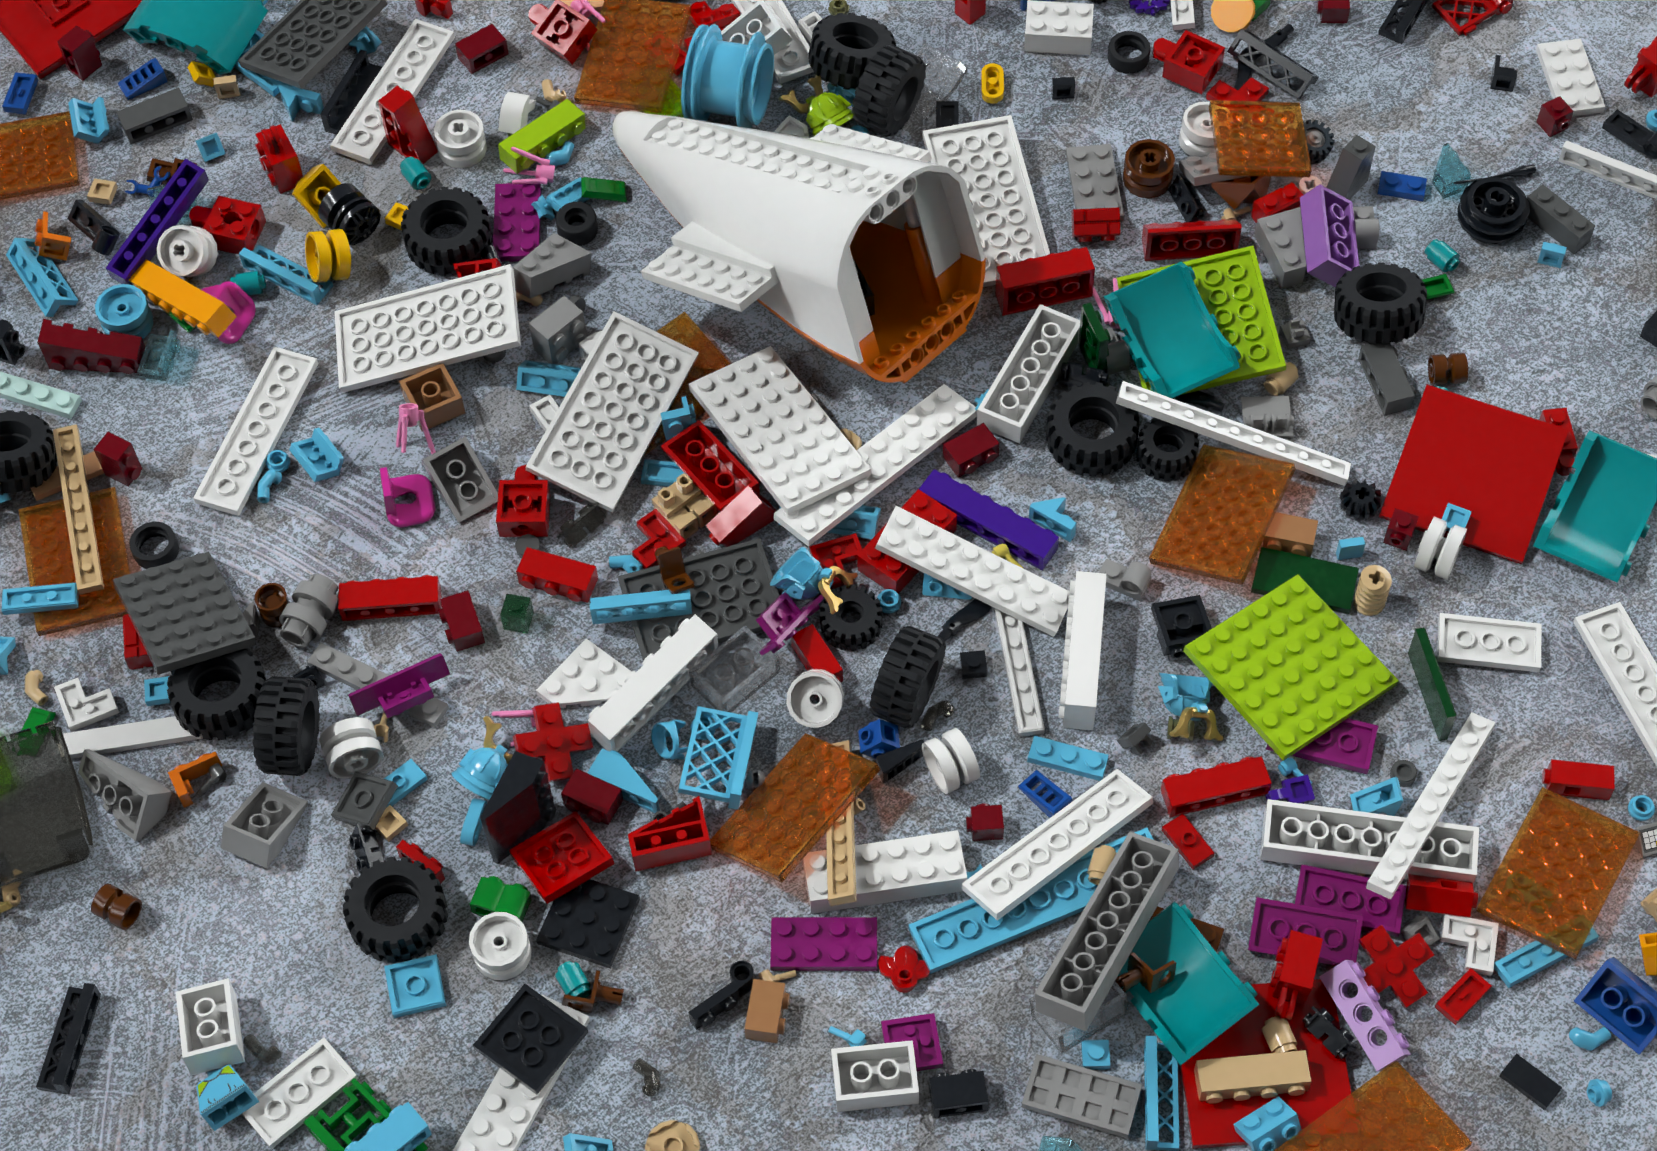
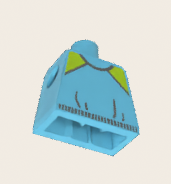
(223, 1096)

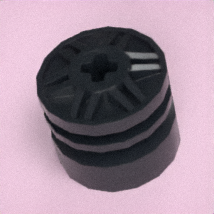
(351, 211)

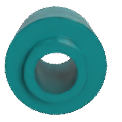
(415, 173)
(1442, 255)
(250, 282)
(573, 980)

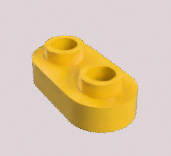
(992, 88)

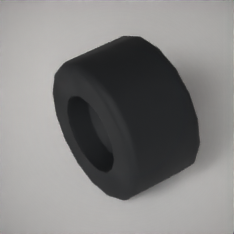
(577, 212)

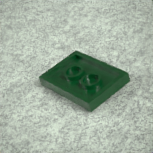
(1093, 338)

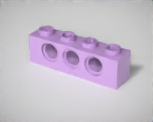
(1337, 982)

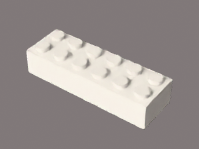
(1029, 373)
(1082, 650)
(652, 684)
(893, 871)

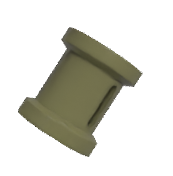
(1172, 723)

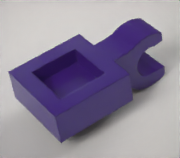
(1294, 790)

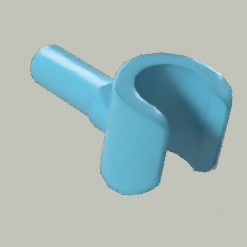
(1288, 766)
(855, 1039)

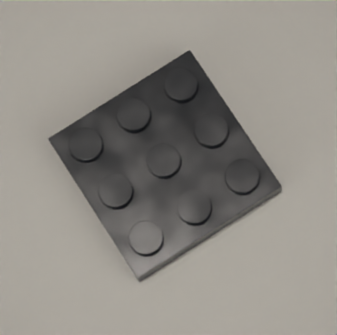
(589, 922)
(530, 1038)

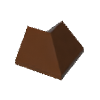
(1242, 189)

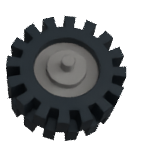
(1318, 140)

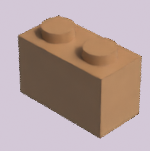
(1291, 534)
(765, 1011)

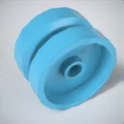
(124, 311)

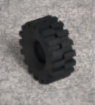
(853, 633)

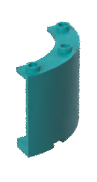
(209, 28)
(1171, 332)
(1602, 507)
(1204, 992)

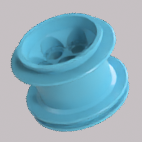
(727, 77)

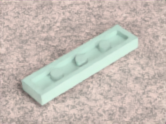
(38, 395)

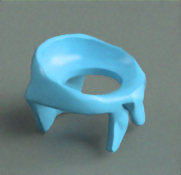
(366, 41)
(666, 729)

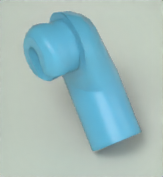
(627, 562)

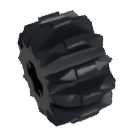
(1360, 499)

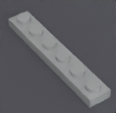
(358, 675)

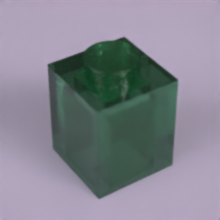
(517, 613)

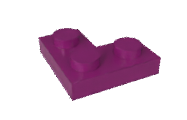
(925, 1038)

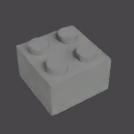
(558, 330)

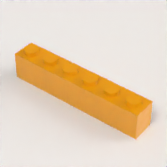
(182, 299)

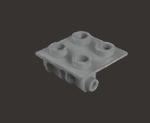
(1268, 414)

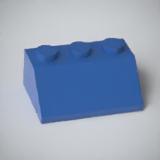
(1622, 1004)

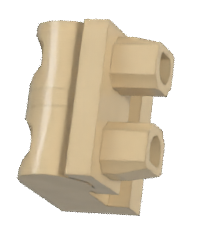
(684, 506)

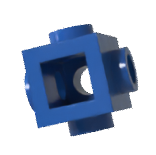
(878, 738)

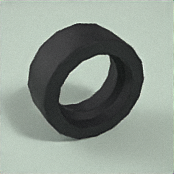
(1128, 65)
(148, 531)

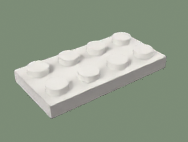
(1571, 76)
(1489, 642)
(298, 1092)

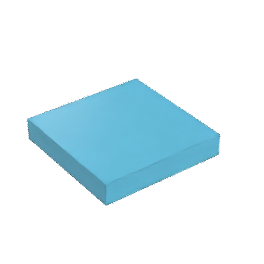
(415, 986)

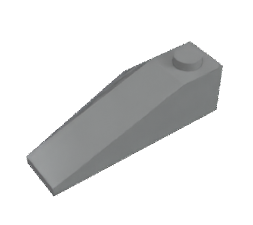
(130, 796)

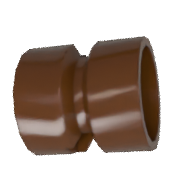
(1445, 369)
(271, 601)
(118, 907)

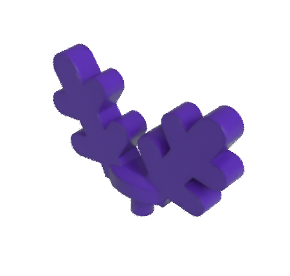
(1156, 5)

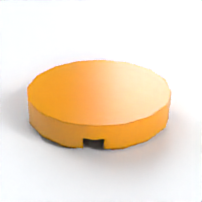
(1232, 14)

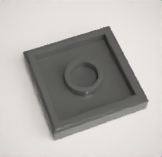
(364, 800)

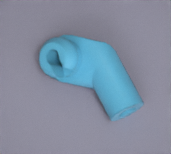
(561, 156)
(264, 484)
(1589, 1040)

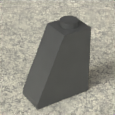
(1352, 168)

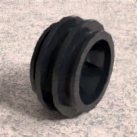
(1490, 220)

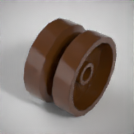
(1148, 168)

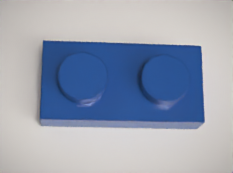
(20, 93)
(1402, 186)

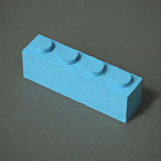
(399, 1132)

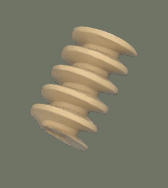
(1372, 590)

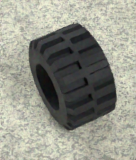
(1163, 463)

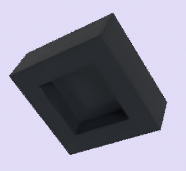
(1063, 88)
(973, 664)

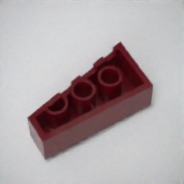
(90, 349)

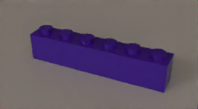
(162, 214)
(992, 521)

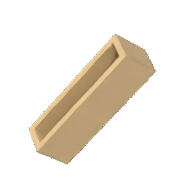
(1252, 1076)

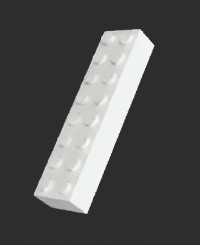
(1359, 840)

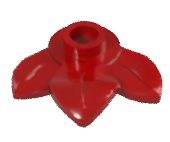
(903, 968)

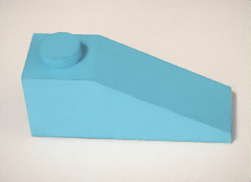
(615, 769)

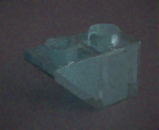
(1448, 171)

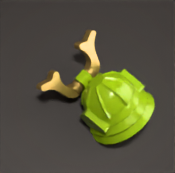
(822, 108)

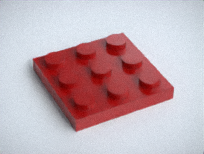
(561, 857)

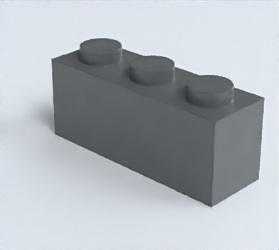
(154, 115)
(1559, 219)
(1387, 377)

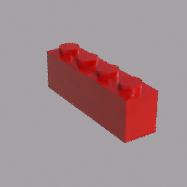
(389, 598)
(1215, 786)

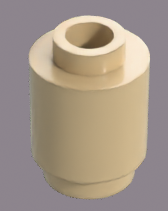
(1279, 382)
(1100, 862)
(1279, 1035)

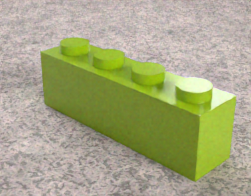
(542, 135)

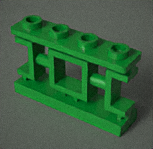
(315, 1127)

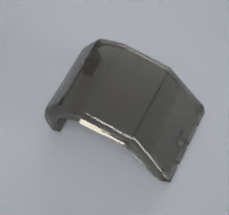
(40, 807)

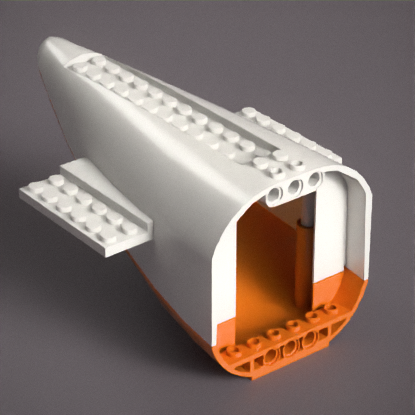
(790, 214)

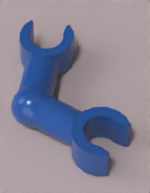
(141, 188)

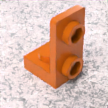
(50, 244)
(186, 772)

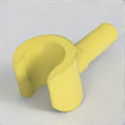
(1003, 552)

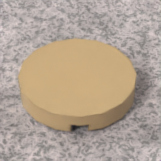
(672, 1137)

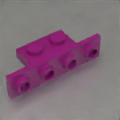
(782, 618)
(401, 689)

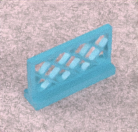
(738, 764)

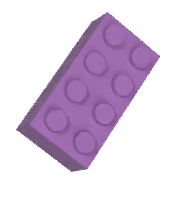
(1328, 234)

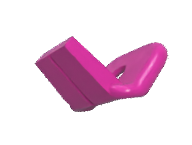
(242, 307)
(407, 514)

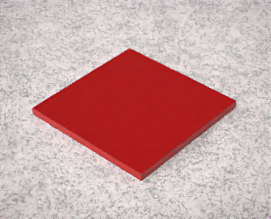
(37, 25)
(1480, 462)
(1213, 1122)

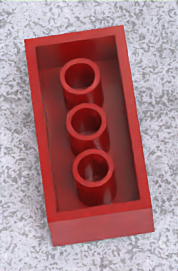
(1044, 281)
(889, 571)

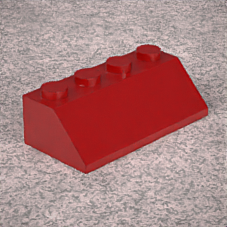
(1189, 239)
(709, 464)

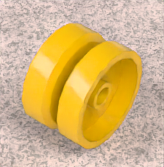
(328, 255)

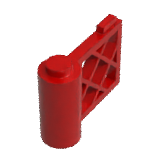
(1491, 6)

